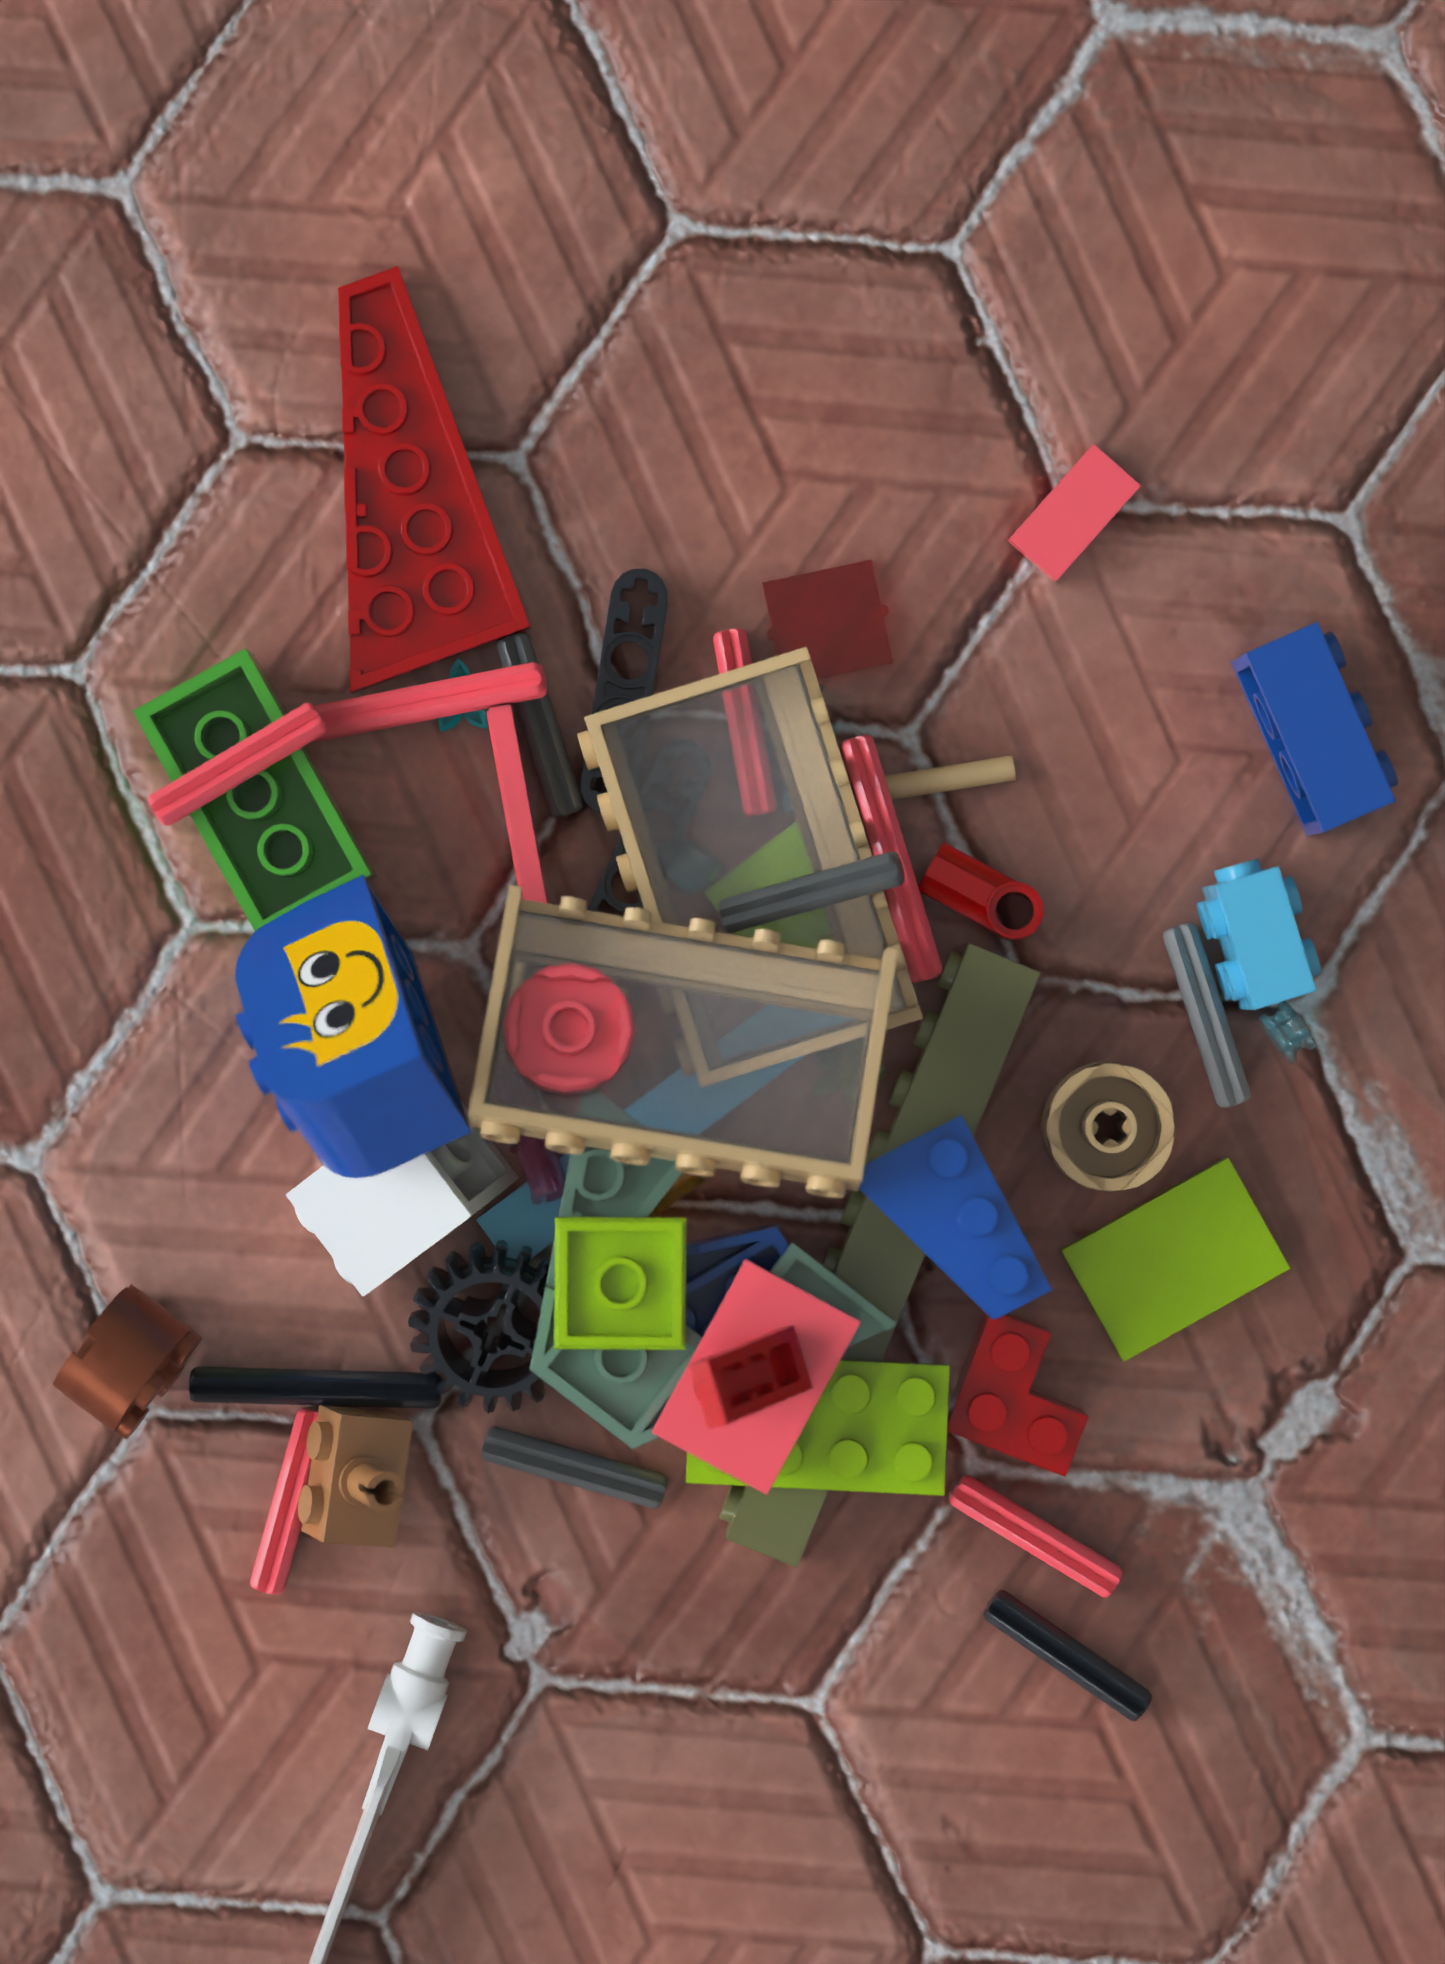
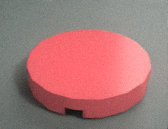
(568, 1029)

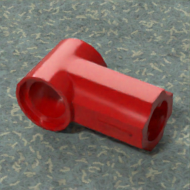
(975, 890)

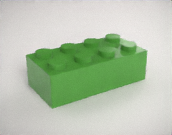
(279, 830)

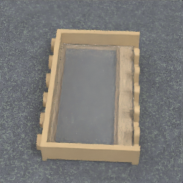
(734, 794)
(737, 1052)

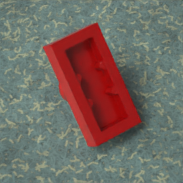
(750, 1376)

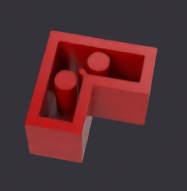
(996, 1399)

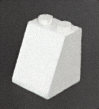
(393, 1217)

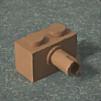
(355, 1476)

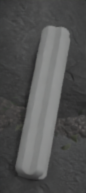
(1207, 1015)

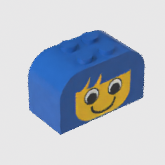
(347, 1034)

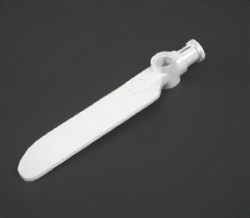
(406, 1715)

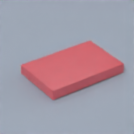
(759, 1443)

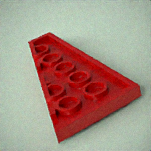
(416, 526)

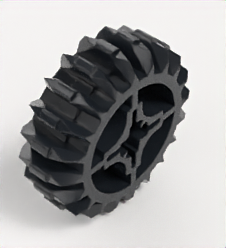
(472, 1320)

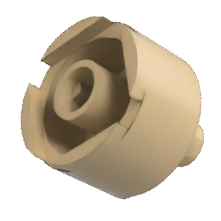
(1144, 1125)

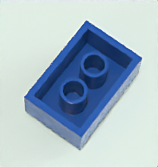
(1315, 729)

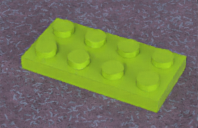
(870, 1432)

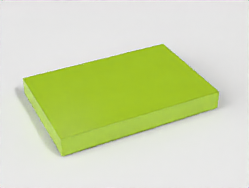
(1175, 1259)

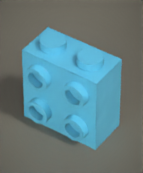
(1258, 936)

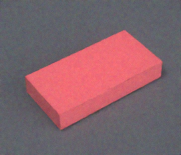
(1074, 513)

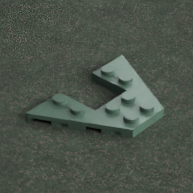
(631, 1386)

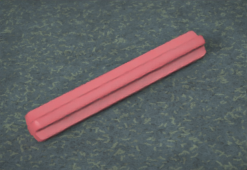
(433, 700)
(884, 836)

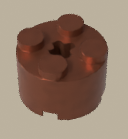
(127, 1360)

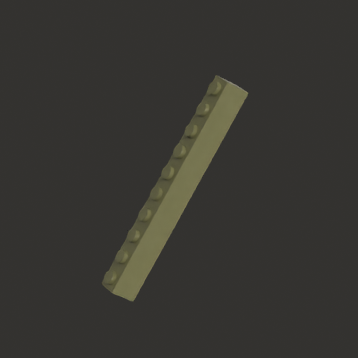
(952, 1078)

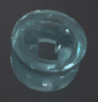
(1287, 1031)

